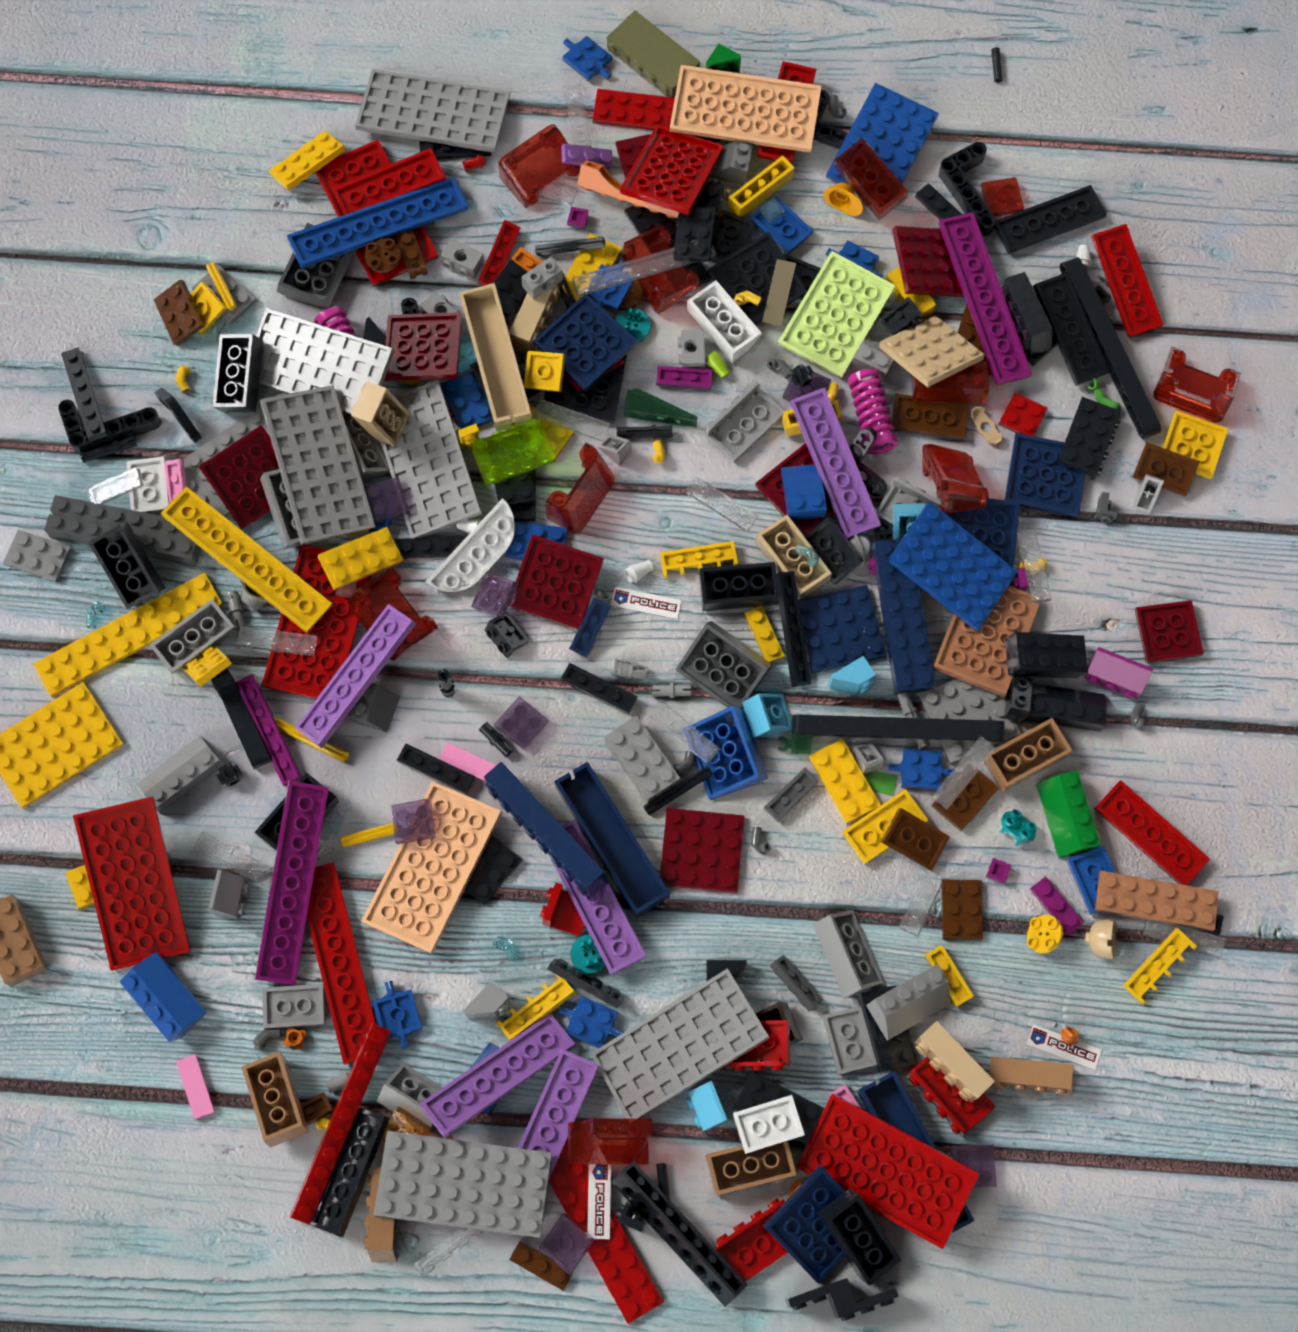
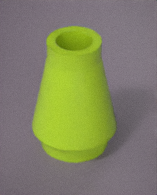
(717, 363)

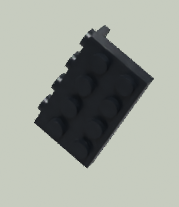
(1089, 437)

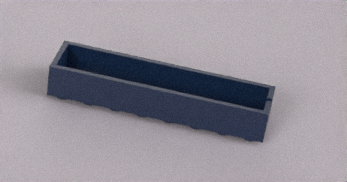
(903, 624)
(545, 831)
(612, 840)
(894, 1106)

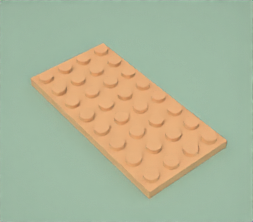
(745, 108)
(432, 873)

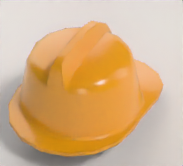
(843, 198)

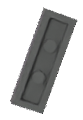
(791, 794)
(796, 983)

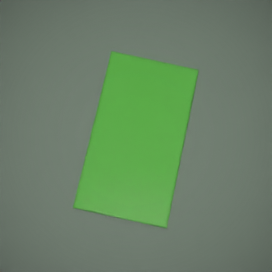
(882, 782)

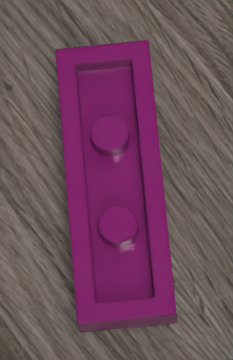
(684, 377)
(1056, 905)

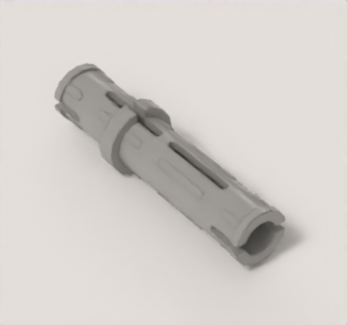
(910, 712)

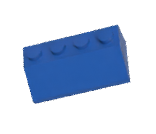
(163, 997)

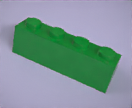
(1068, 814)

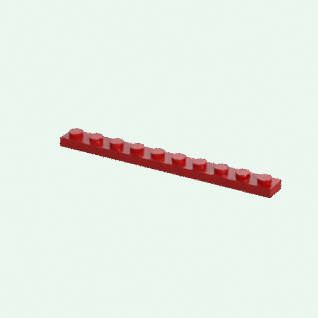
(340, 1124)

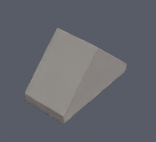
(616, 448)
(1147, 493)
(868, 758)

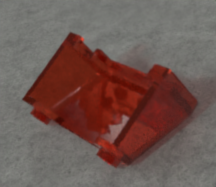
(535, 165)
(663, 288)
(1195, 389)
(954, 478)
(578, 506)
(373, 598)

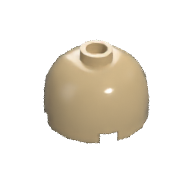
(1103, 939)

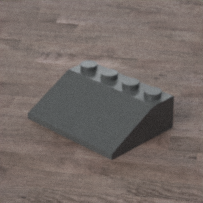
(314, 283)
(723, 666)

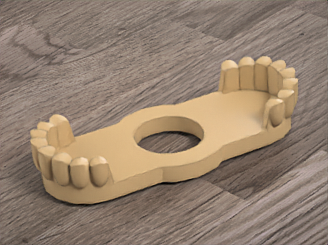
(979, 417)

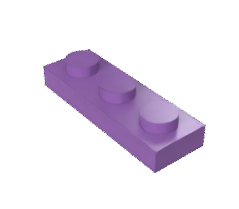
(579, 154)

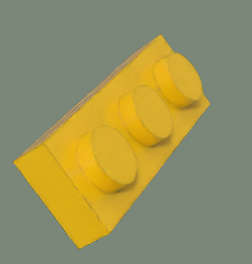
(467, 436)
(764, 634)
(958, 988)

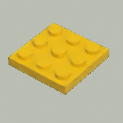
(1196, 440)

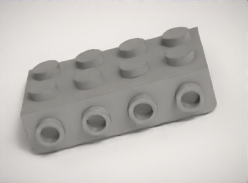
(743, 422)
(903, 493)

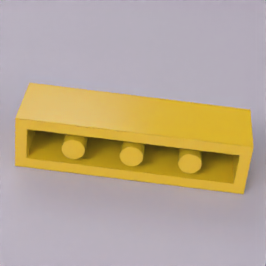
(761, 187)

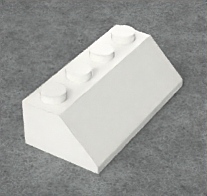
(723, 321)

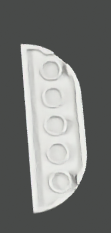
(476, 552)

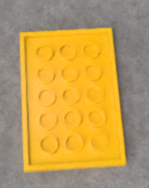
(55, 745)

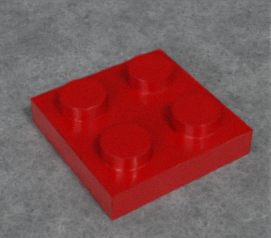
(1022, 415)

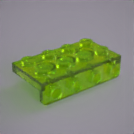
(512, 451)

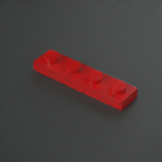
(499, 253)

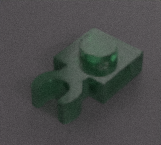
(800, 744)

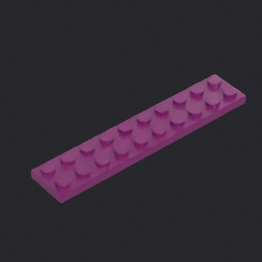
(985, 299)
(291, 883)

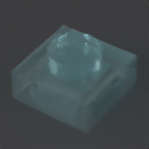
(772, 210)

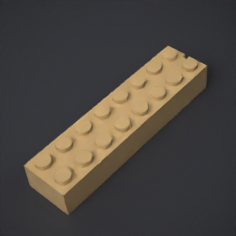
(495, 357)

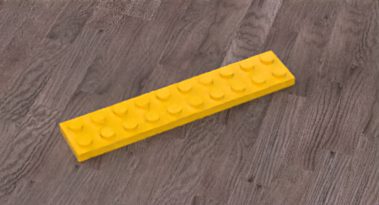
(246, 559)
(123, 636)

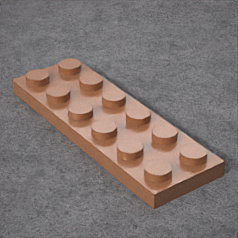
(1156, 900)

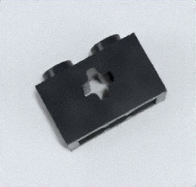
(1018, 698)

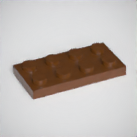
(930, 418)

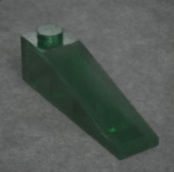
(649, 407)

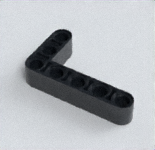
(965, 188)
(122, 423)
(241, 718)

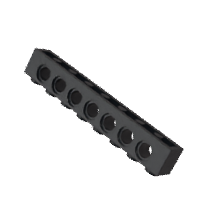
(679, 1233)

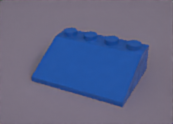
(738, 760)

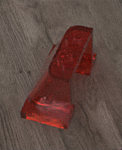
(609, 1141)

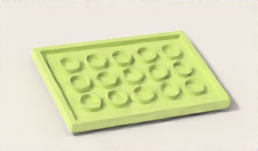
(836, 314)

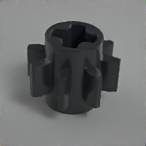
(802, 375)
(229, 774)

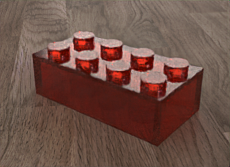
(871, 179)
(965, 386)

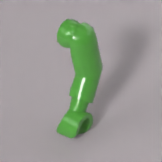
(1100, 397)

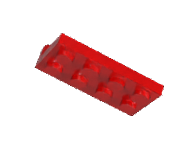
(772, 1052)
(946, 1098)
(751, 1245)

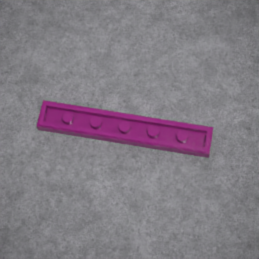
(268, 729)

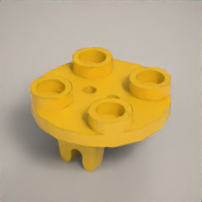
(1044, 943)

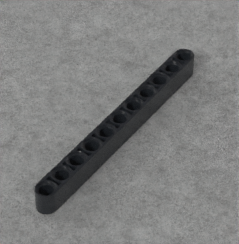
(1120, 367)
(898, 727)

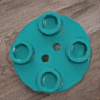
(635, 317)
(1018, 827)
(592, 963)

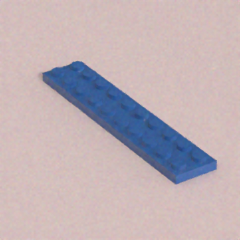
(377, 222)

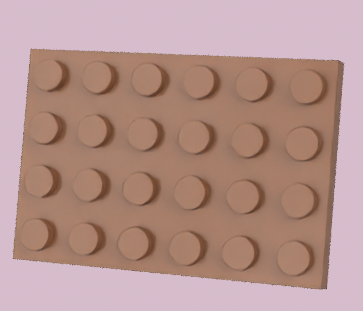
(981, 654)

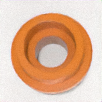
(1069, 1035)

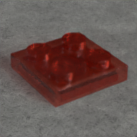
(1002, 196)

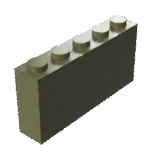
(650, 52)

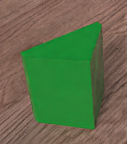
(724, 60)

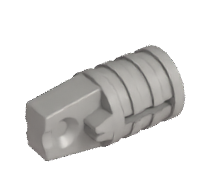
(629, 669)

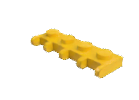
(698, 557)
(1157, 964)
(537, 1008)

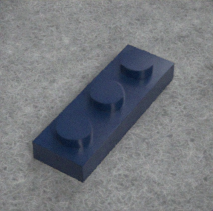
(590, 627)

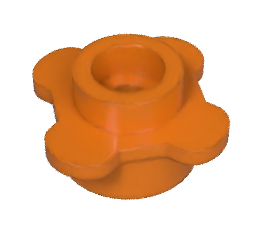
(291, 1033)

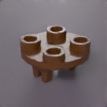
(376, 257)

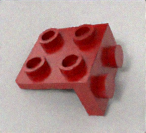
(561, 912)

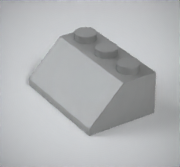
(407, 1090)

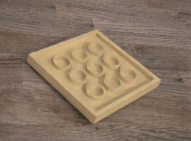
(931, 351)

